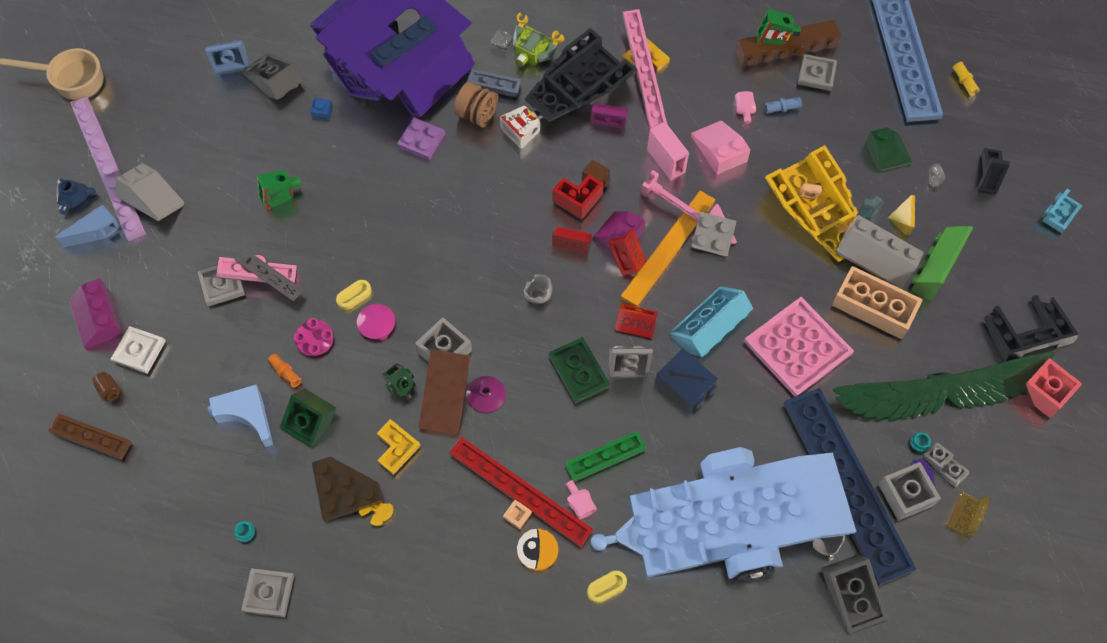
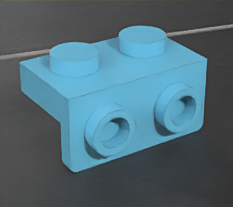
(1062, 212)

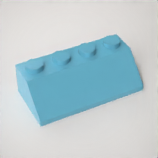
(711, 320)

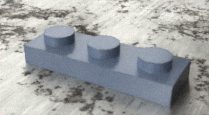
(495, 82)

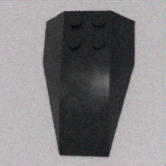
(578, 77)

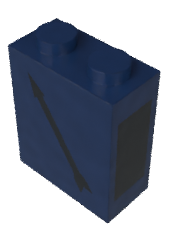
(686, 380)

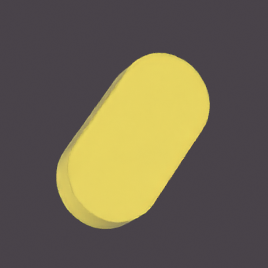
(353, 294)
(606, 586)

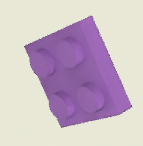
(421, 138)

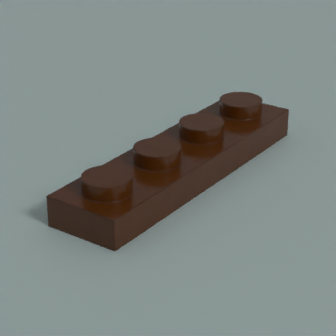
(89, 436)

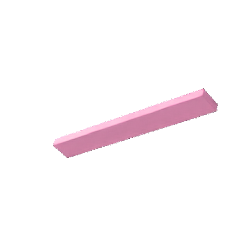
(645, 73)

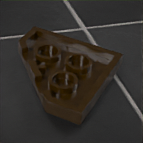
(343, 489)

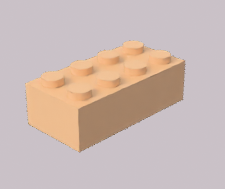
(877, 302)

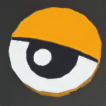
(537, 549)

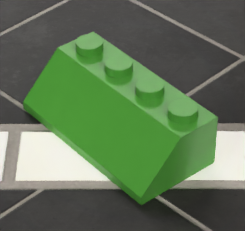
(940, 261)

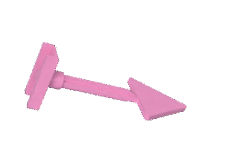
(657, 189)

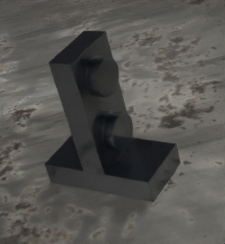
(993, 170)

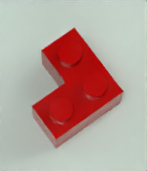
(577, 199)

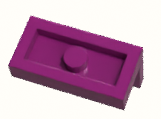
(609, 115)

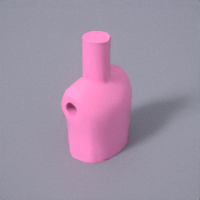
(745, 105)
(580, 501)

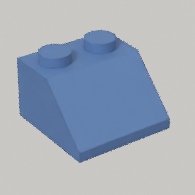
(227, 56)

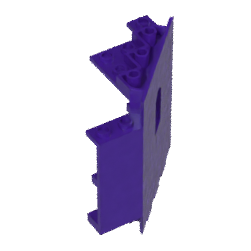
(420, 76)

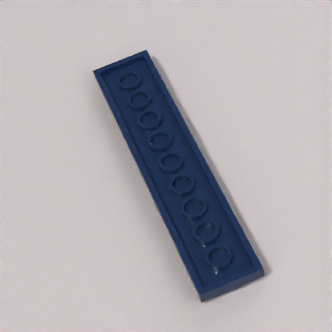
(875, 532)

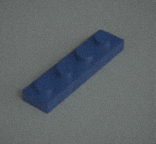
(404, 42)

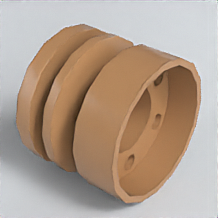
(475, 104)

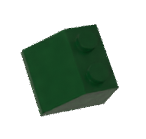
(307, 416)

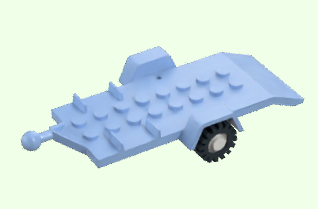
(737, 516)

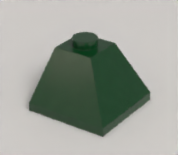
(887, 149)

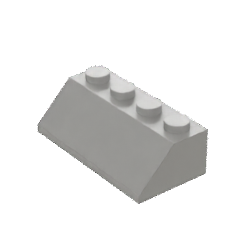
(879, 252)

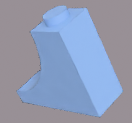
(242, 407)

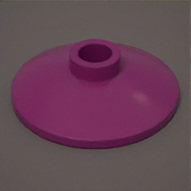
(486, 402)

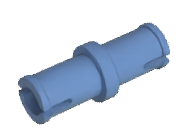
(783, 105)

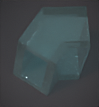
(870, 207)

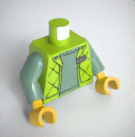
(532, 45)

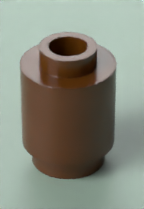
(106, 386)

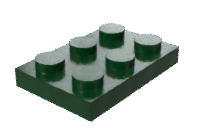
(579, 370)

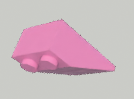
(721, 146)

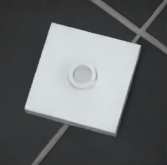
(138, 350)

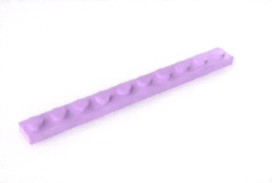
(106, 166)

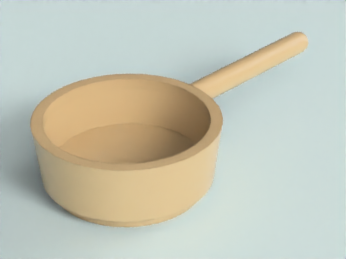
(72, 72)

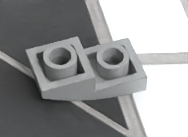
(945, 465)

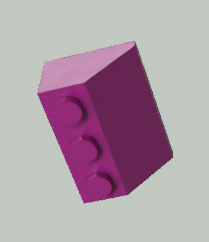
(95, 314)

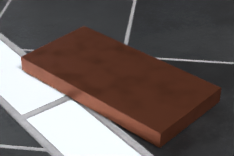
(444, 391)

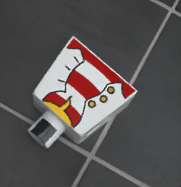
(521, 125)

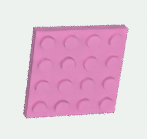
(798, 346)

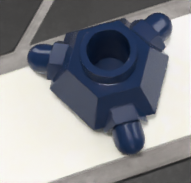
(71, 194)

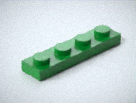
(605, 456)

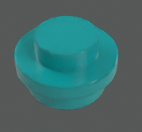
(920, 442)
(244, 531)

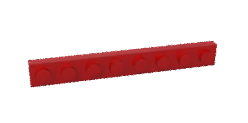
(521, 491)

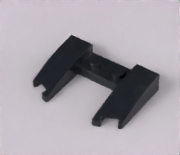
(1056, 331)

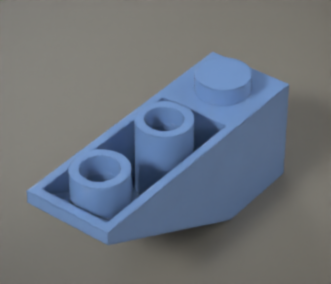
(92, 227)

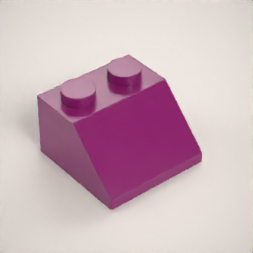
(618, 225)

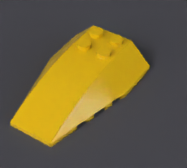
(830, 212)

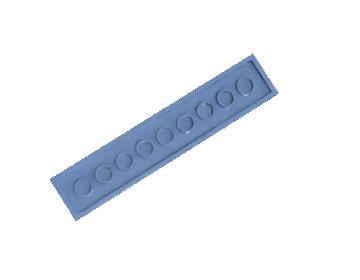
(908, 60)

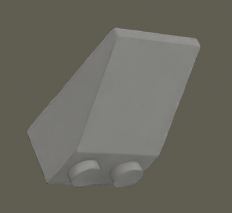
(147, 192)
(629, 361)

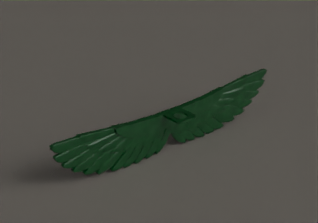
(928, 395)

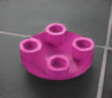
(376, 321)
(313, 337)

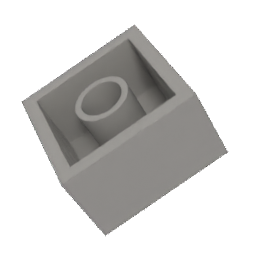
(443, 337)
(909, 491)

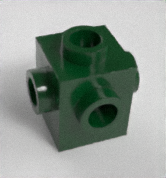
(399, 380)

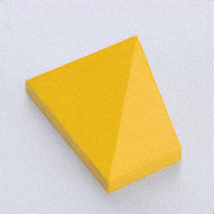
(904, 216)

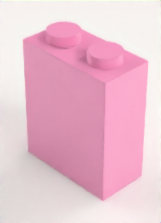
(667, 150)

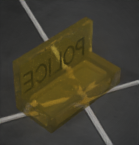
(968, 514)

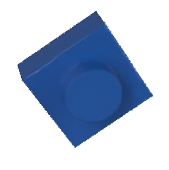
(321, 107)

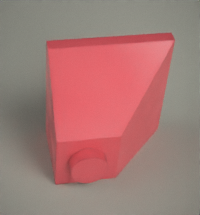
(1051, 388)

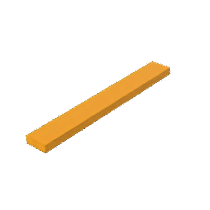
(665, 252)

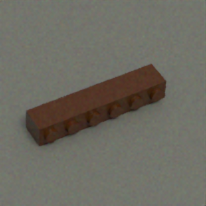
(811, 38)

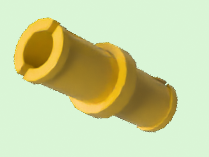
(966, 78)

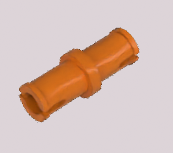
(284, 370)

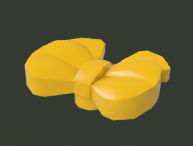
(382, 513)

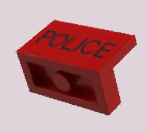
(571, 239)
(628, 253)
(636, 320)

